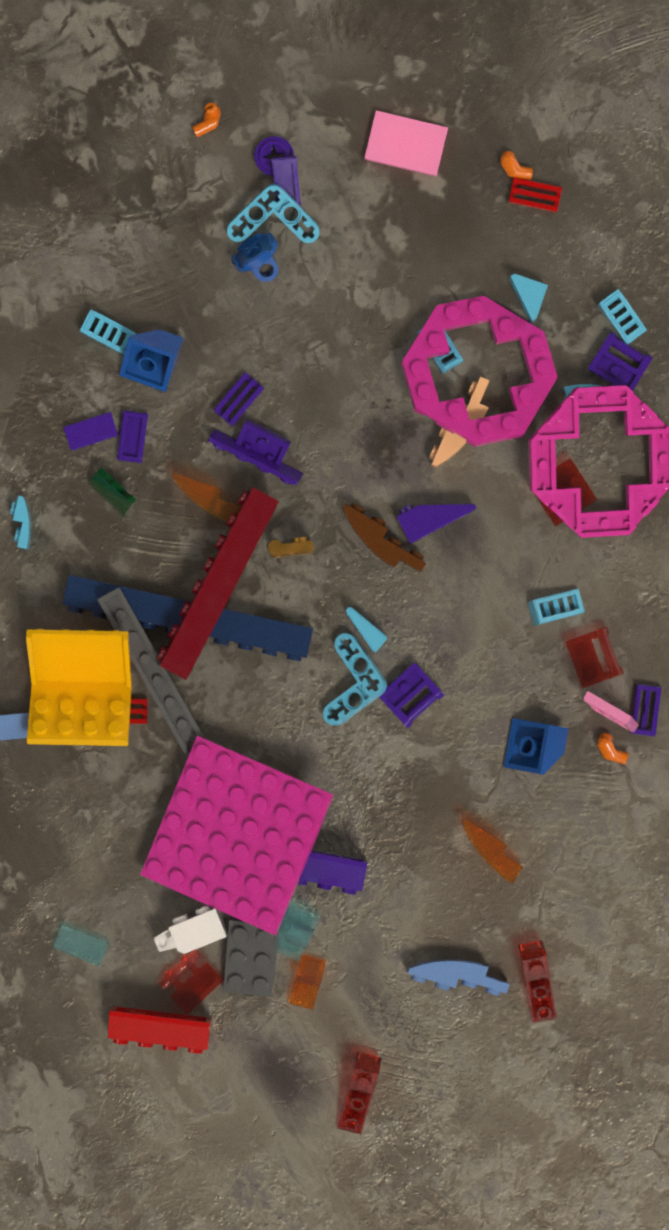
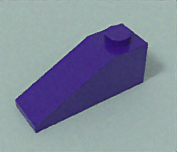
(426, 519)

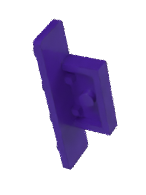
(260, 448)

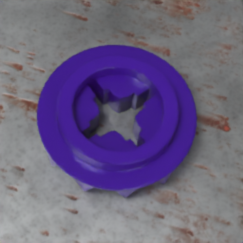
(264, 149)

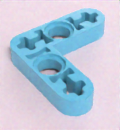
(278, 208)
(361, 687)

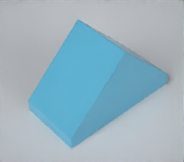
(529, 294)

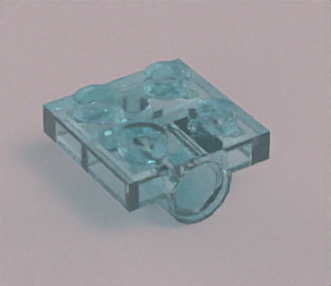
(296, 931)

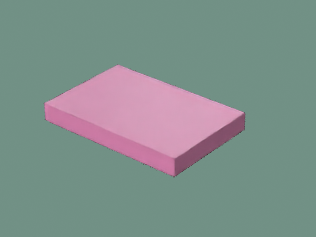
(406, 143)
(610, 712)

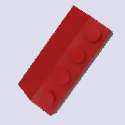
(159, 1028)

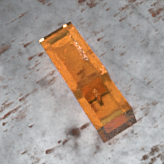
(206, 497)
(491, 851)

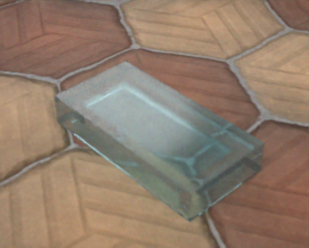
(81, 945)

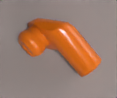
(210, 121)
(513, 168)
(608, 750)

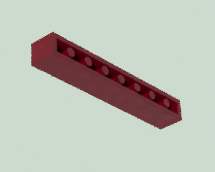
(217, 583)

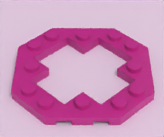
(453, 413)
(565, 425)

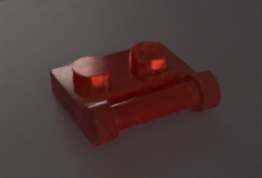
(586, 660)

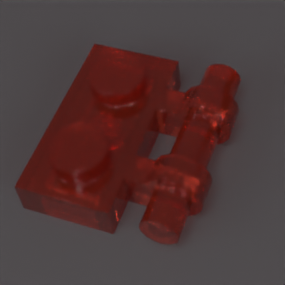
(196, 987)

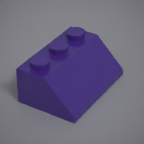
(334, 870)

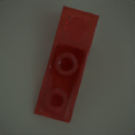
(537, 981)
(359, 1092)

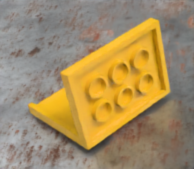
(79, 687)

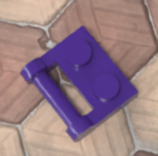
(614, 369)
(405, 688)

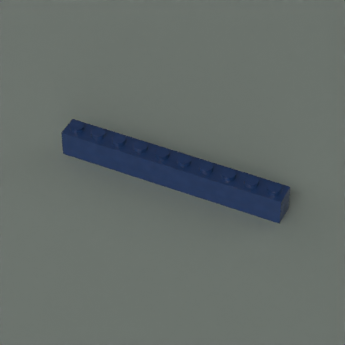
(164, 611)

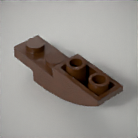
(372, 535)

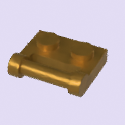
(298, 547)

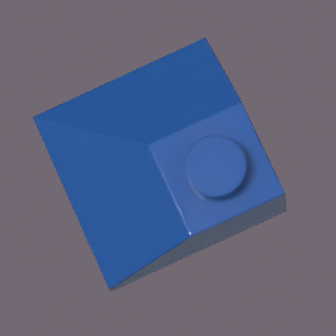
(151, 358)
(534, 746)

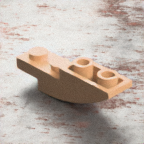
(451, 442)

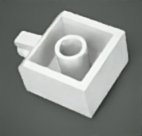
(193, 931)

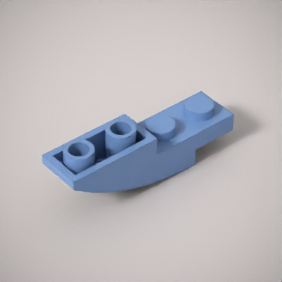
(448, 971)

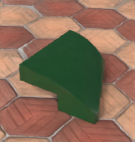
(112, 492)

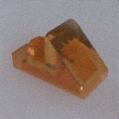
(307, 982)

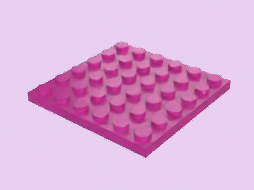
(237, 835)

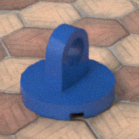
(255, 253)

